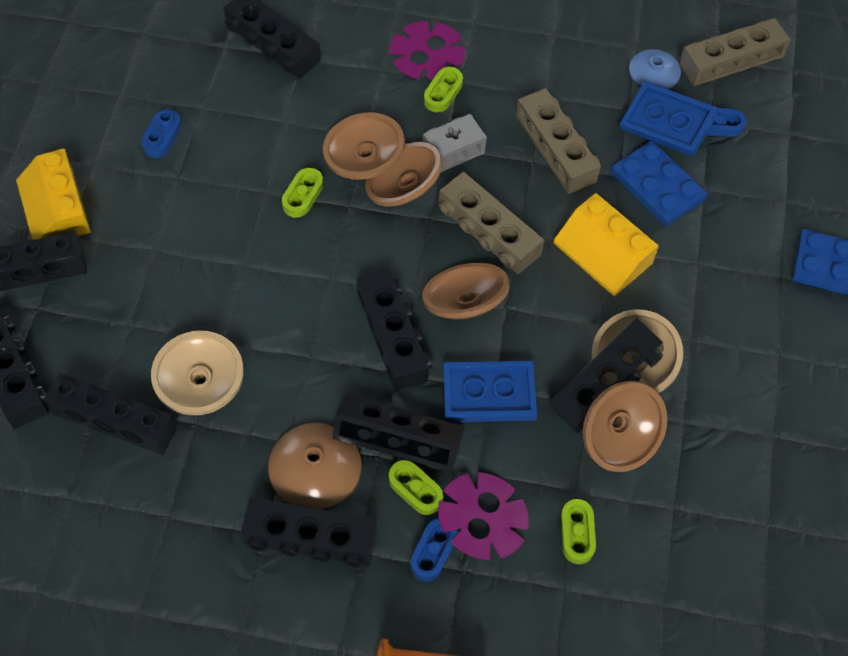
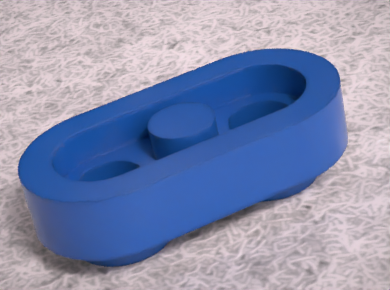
(728, 117)
(162, 130)
(432, 551)

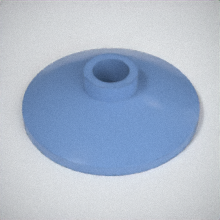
(655, 68)

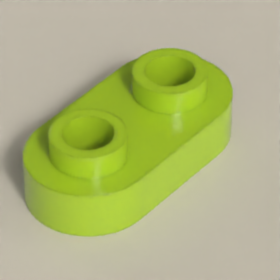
(441, 91)
(300, 194)
(417, 488)
(578, 533)

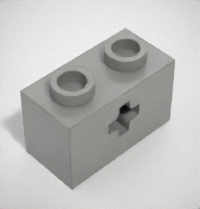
(457, 141)

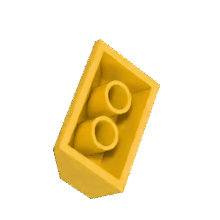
(52, 197)
(606, 244)

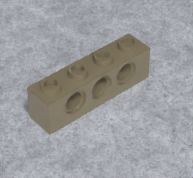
(734, 51)
(558, 141)
(465, 192)

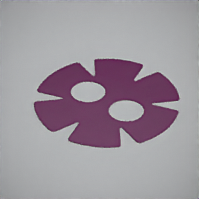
(419, 34)
(458, 516)

